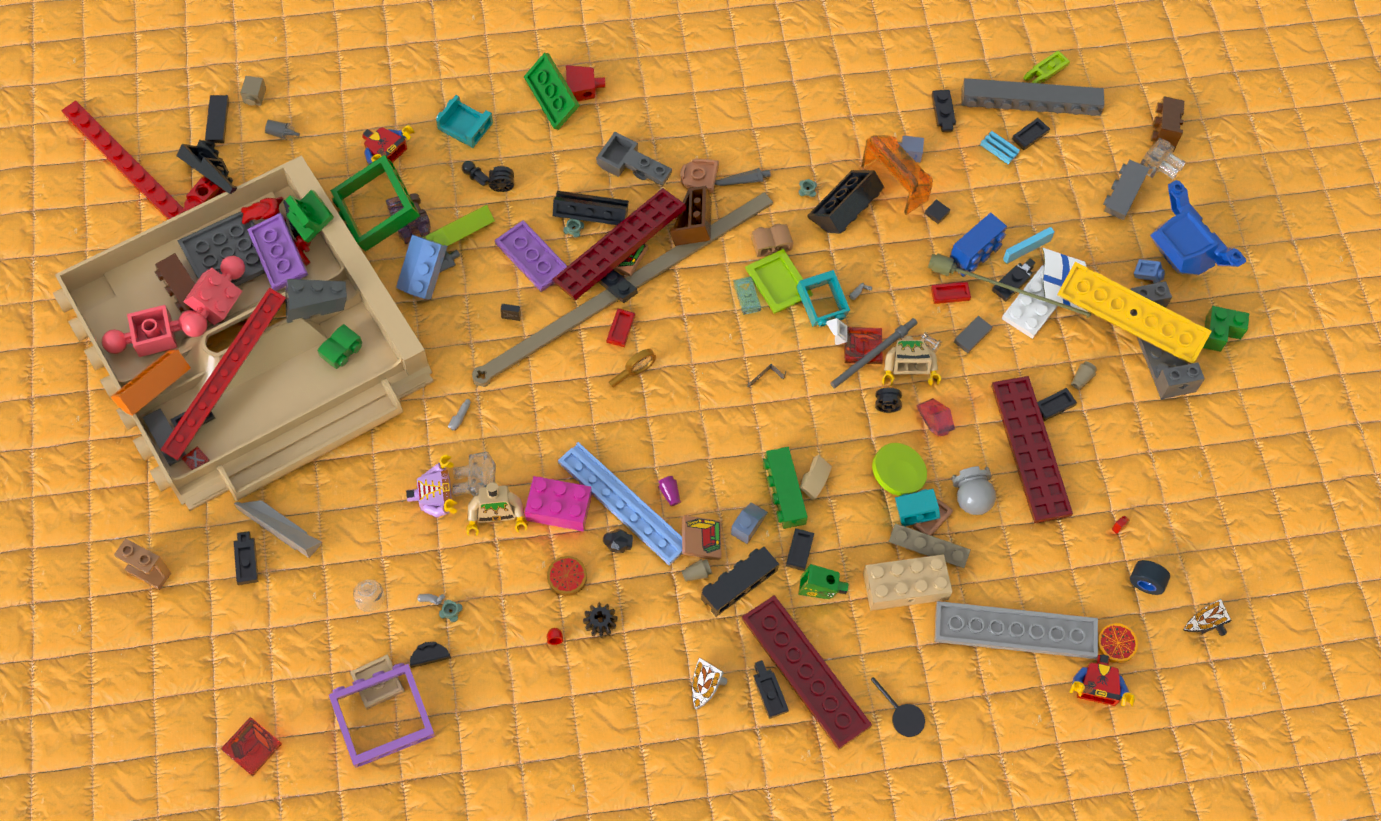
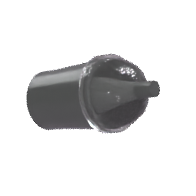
(282, 130)

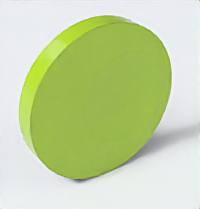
(899, 469)

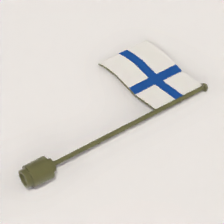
(1055, 272)

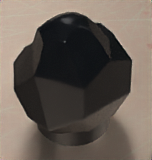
(618, 541)

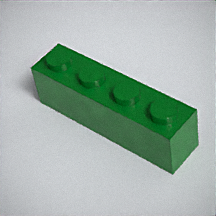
(785, 487)

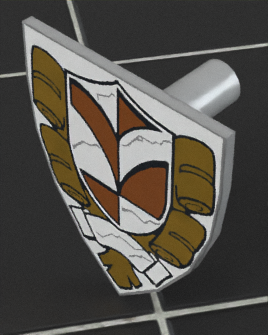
(705, 682)

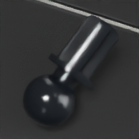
(469, 168)

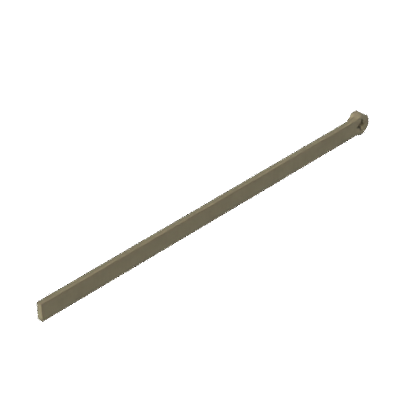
(606, 298)

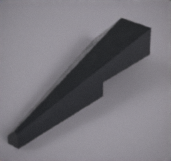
(206, 161)

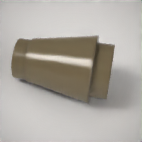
(1083, 375)
(697, 570)

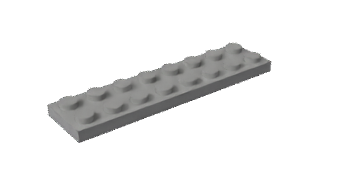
(1016, 630)

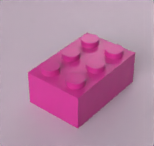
(558, 503)

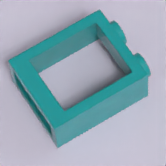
(817, 281)

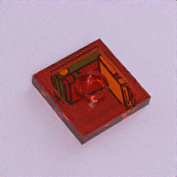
(861, 342)
(251, 746)

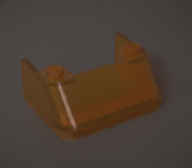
(901, 166)

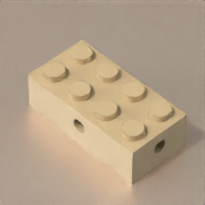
(907, 582)

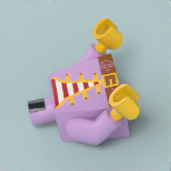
(434, 490)

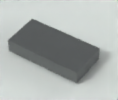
(973, 334)

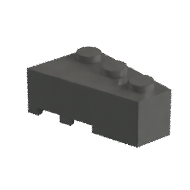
(1125, 189)
(313, 298)

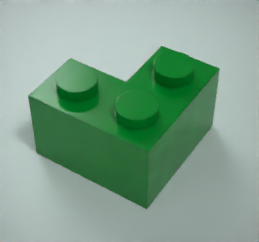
(1224, 324)

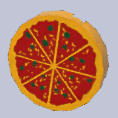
(1117, 642)

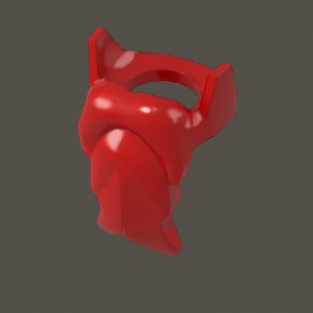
(264, 209)

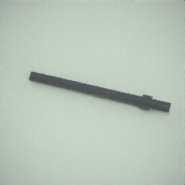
(899, 332)

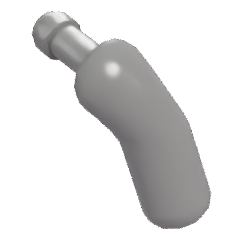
(858, 290)
(430, 598)

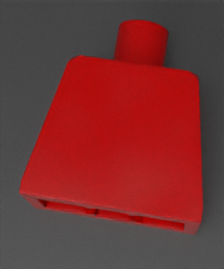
(582, 82)

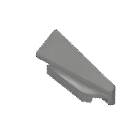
(280, 526)

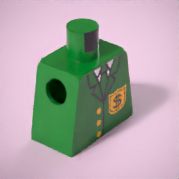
(821, 583)

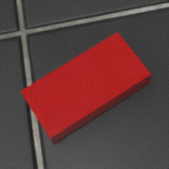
(950, 292)
(620, 327)

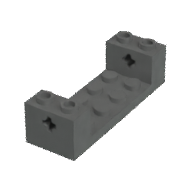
(1169, 373)

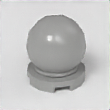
(975, 492)

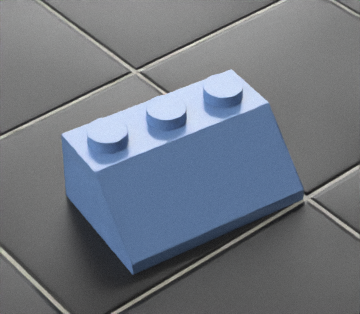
(421, 267)

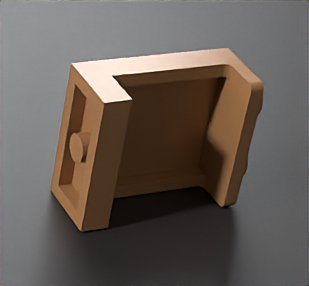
(143, 564)

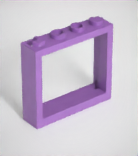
(393, 746)

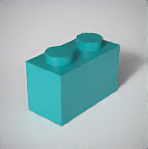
(917, 507)

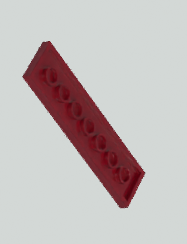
(806, 672)

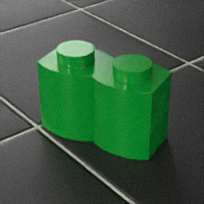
(340, 346)

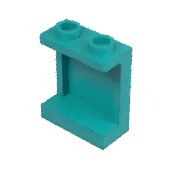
(463, 122)

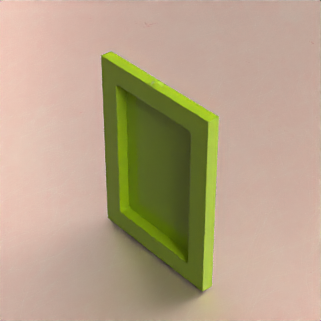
(777, 280)

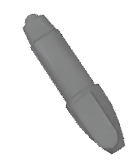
(457, 419)

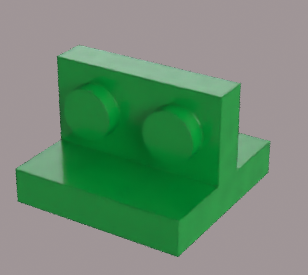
(308, 215)

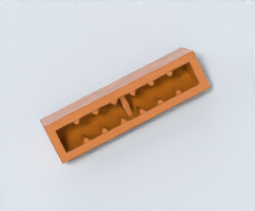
(151, 382)

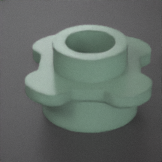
(807, 184)
(573, 223)
(453, 616)

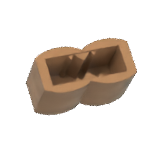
(771, 240)

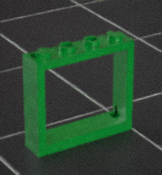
(391, 224)

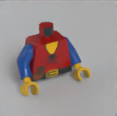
(386, 142)
(1101, 684)

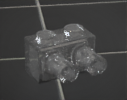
(1161, 158)
(479, 473)

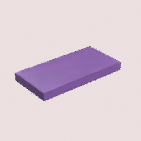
(277, 251)
(531, 255)

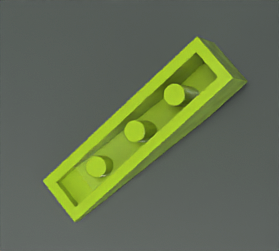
(462, 227)

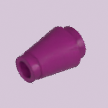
(670, 490)

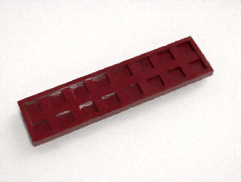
(619, 244)
(1031, 449)

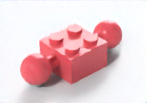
(213, 296)
(149, 332)

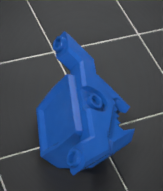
(1188, 242)

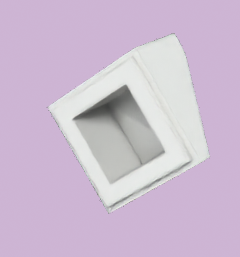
(839, 329)

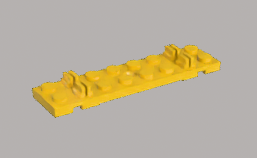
(1152, 323)

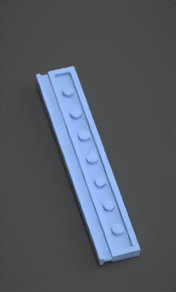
(623, 503)

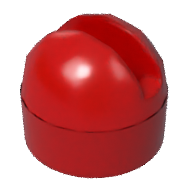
(554, 636)

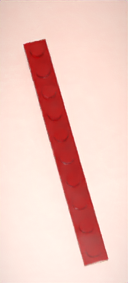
(122, 160)
(223, 374)

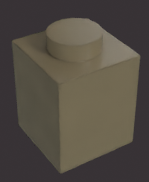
(253, 90)

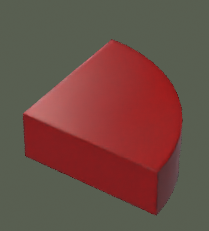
(1120, 524)

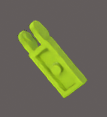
(1047, 68)

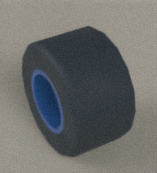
(1150, 577)

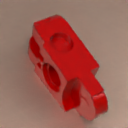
(202, 187)

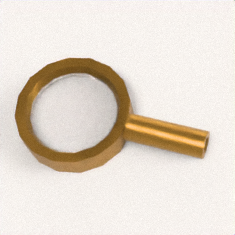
(636, 364)

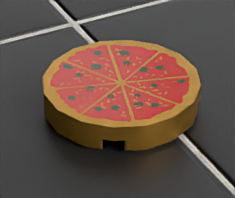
(567, 575)

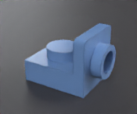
(1149, 270)

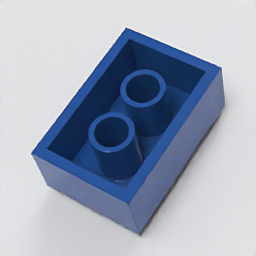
(978, 243)

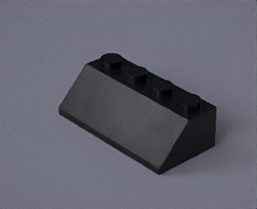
(847, 200)

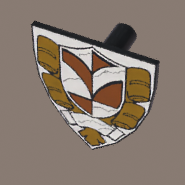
(1209, 618)

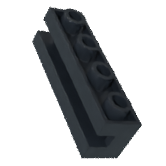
(590, 208)
(739, 581)

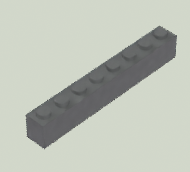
(1032, 97)

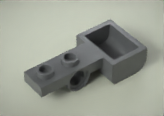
(622, 153)

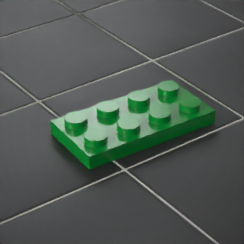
(551, 91)

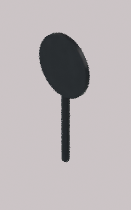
(907, 718)

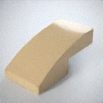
(816, 478)

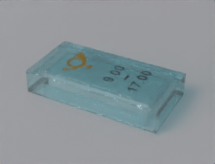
(747, 295)

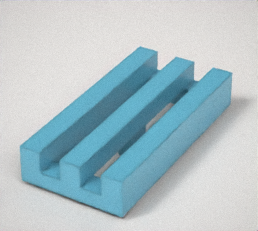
(1001, 145)

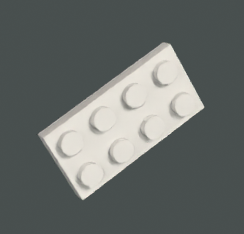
(1029, 313)

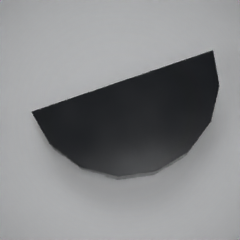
(428, 653)

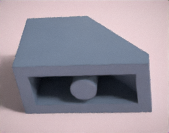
(748, 522)

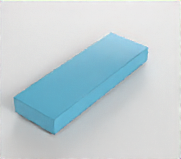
(1028, 245)

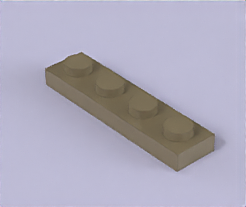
(929, 545)

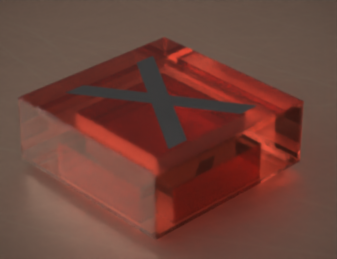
(195, 458)

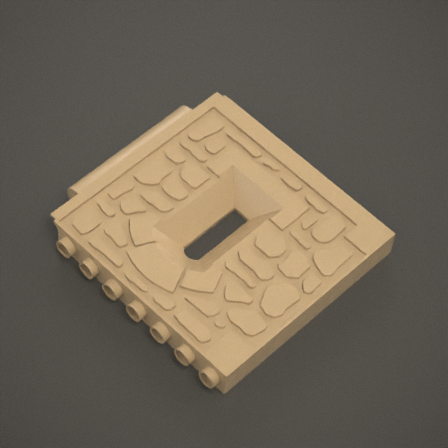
(285, 397)

